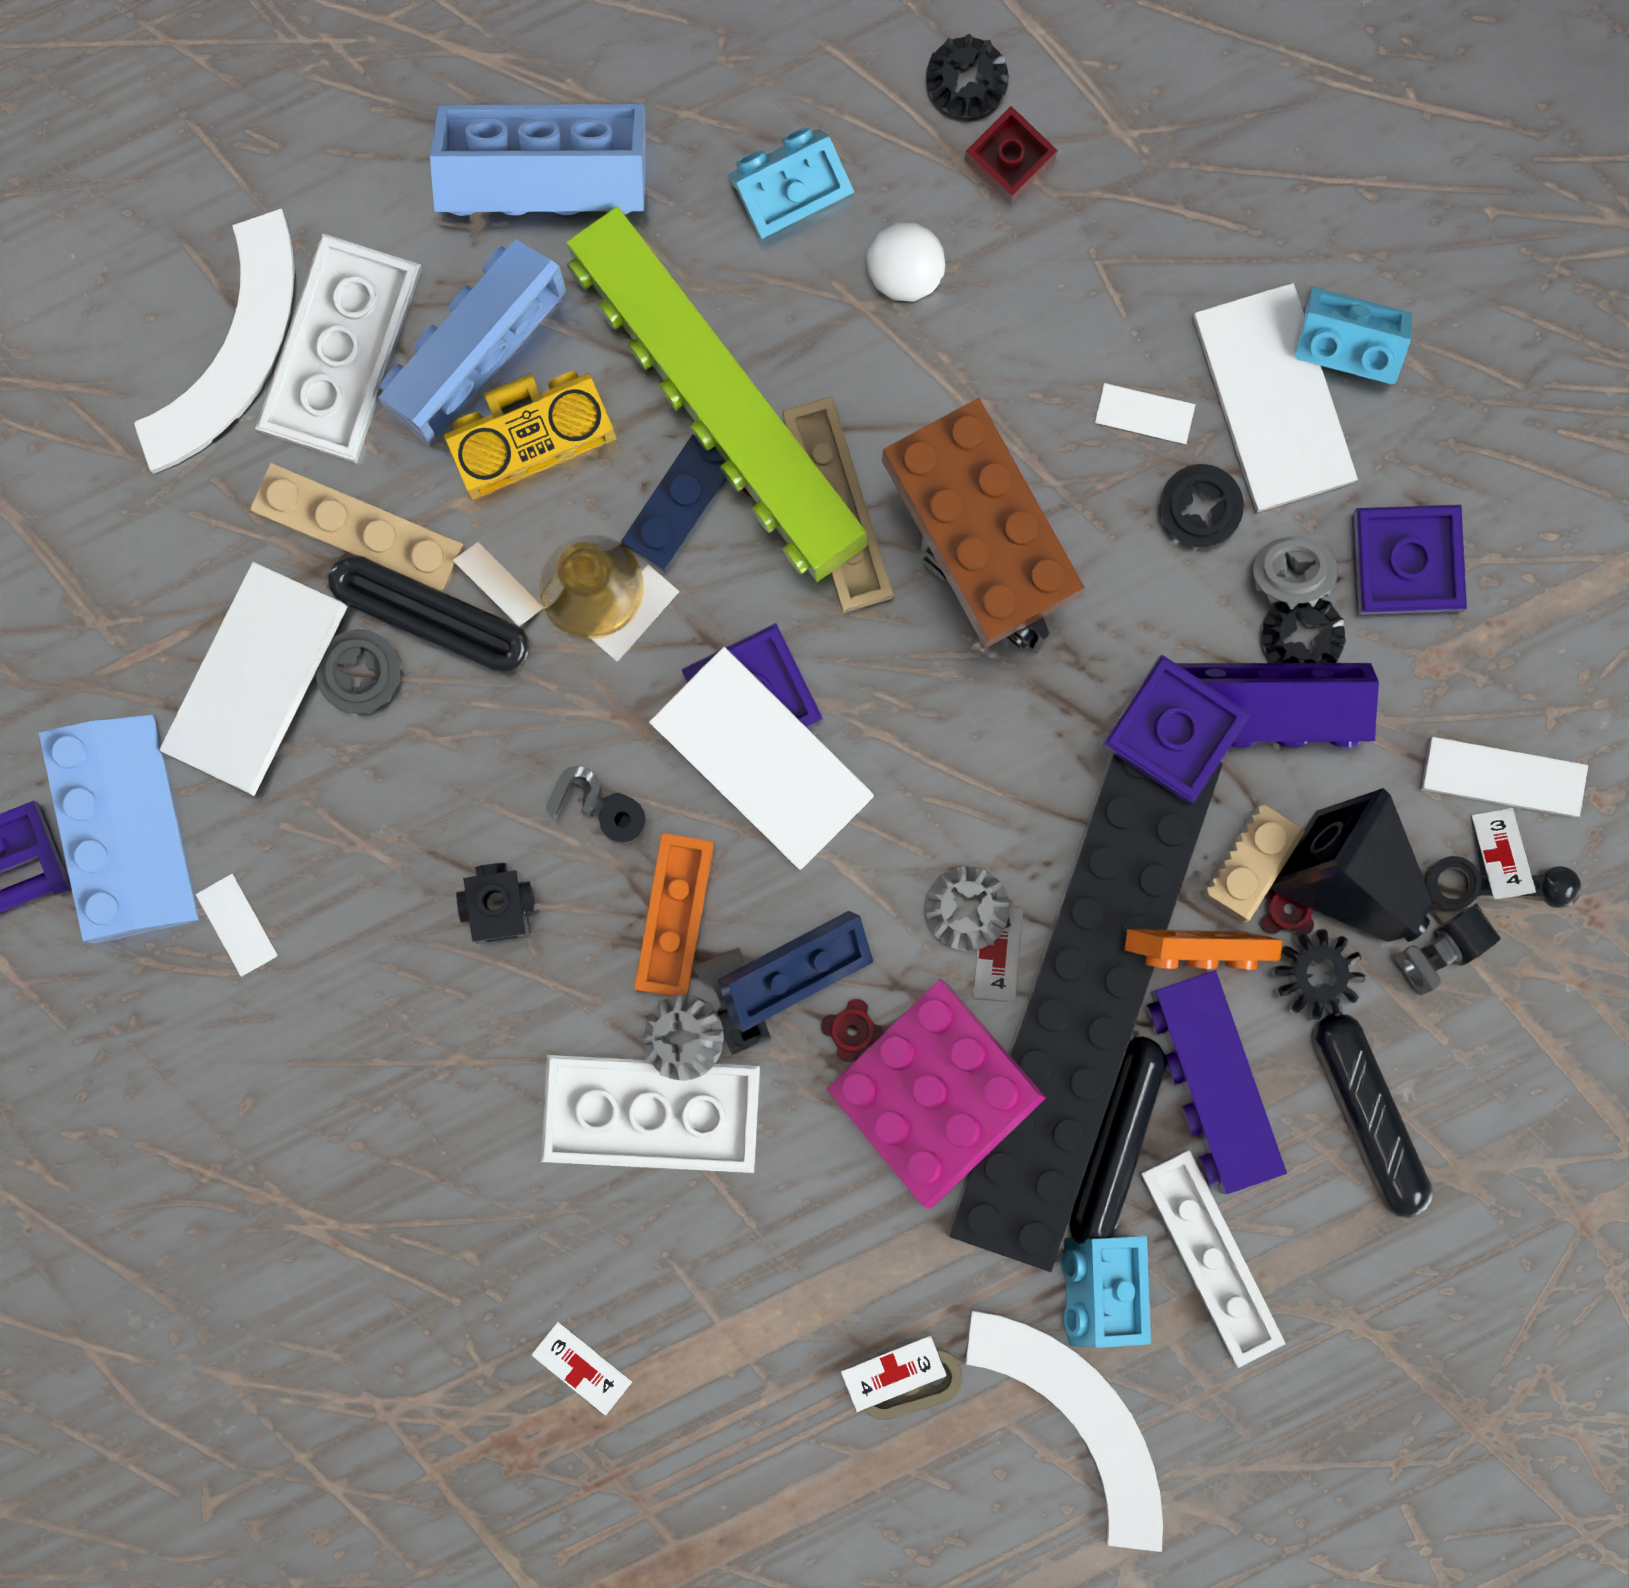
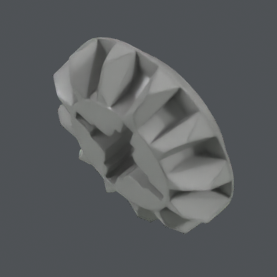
(1304, 557)
(964, 933)
(696, 1056)

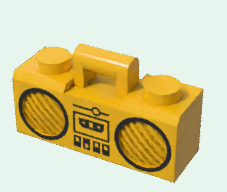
(533, 438)

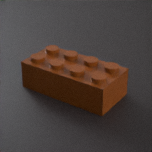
(982, 522)

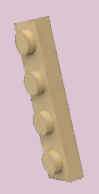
(820, 433)
(356, 527)

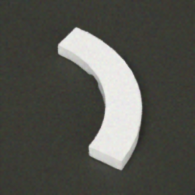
(244, 358)
(1092, 1408)

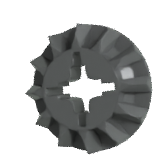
(346, 650)

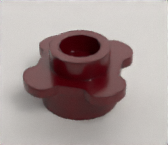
(1278, 919)
(837, 1026)

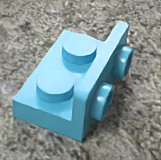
(790, 180)
(1354, 335)
(1107, 1292)

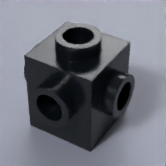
(508, 920)

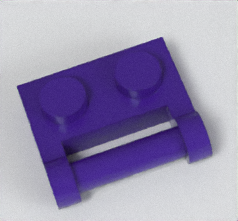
(25, 839)

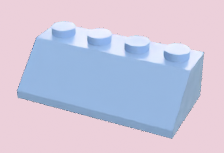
(538, 158)
(472, 341)
(118, 827)

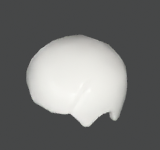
(905, 261)

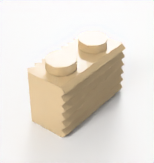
(1252, 863)

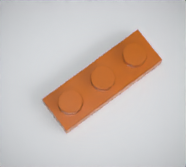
(674, 915)
(1202, 948)

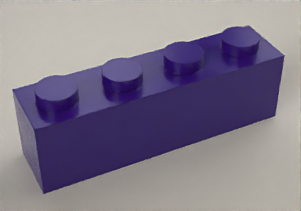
(1298, 700)
(1217, 1083)

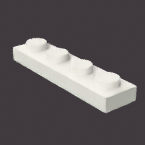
(1212, 1258)

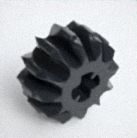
(1313, 956)

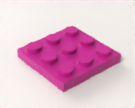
(935, 1094)

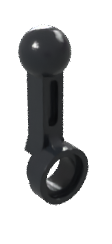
(1557, 886)

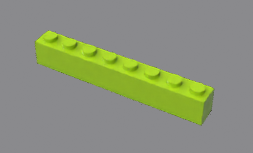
(717, 395)

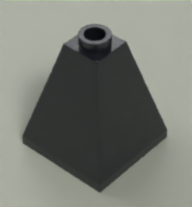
(1359, 869)

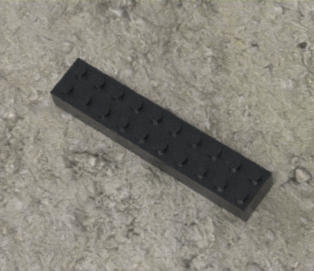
(1082, 1012)

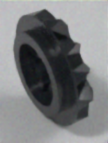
(974, 98)
(1210, 484)
(1281, 623)

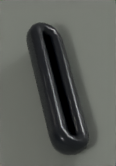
(428, 613)
(1372, 1115)
(1118, 1142)

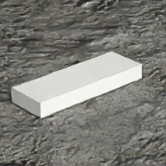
(1504, 777)

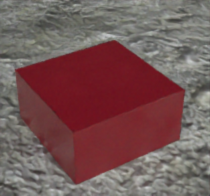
(1010, 154)

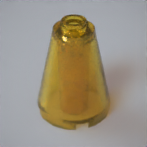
(594, 604)

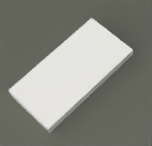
(338, 348)
(1272, 400)
(253, 678)
(762, 758)
(636, 1118)

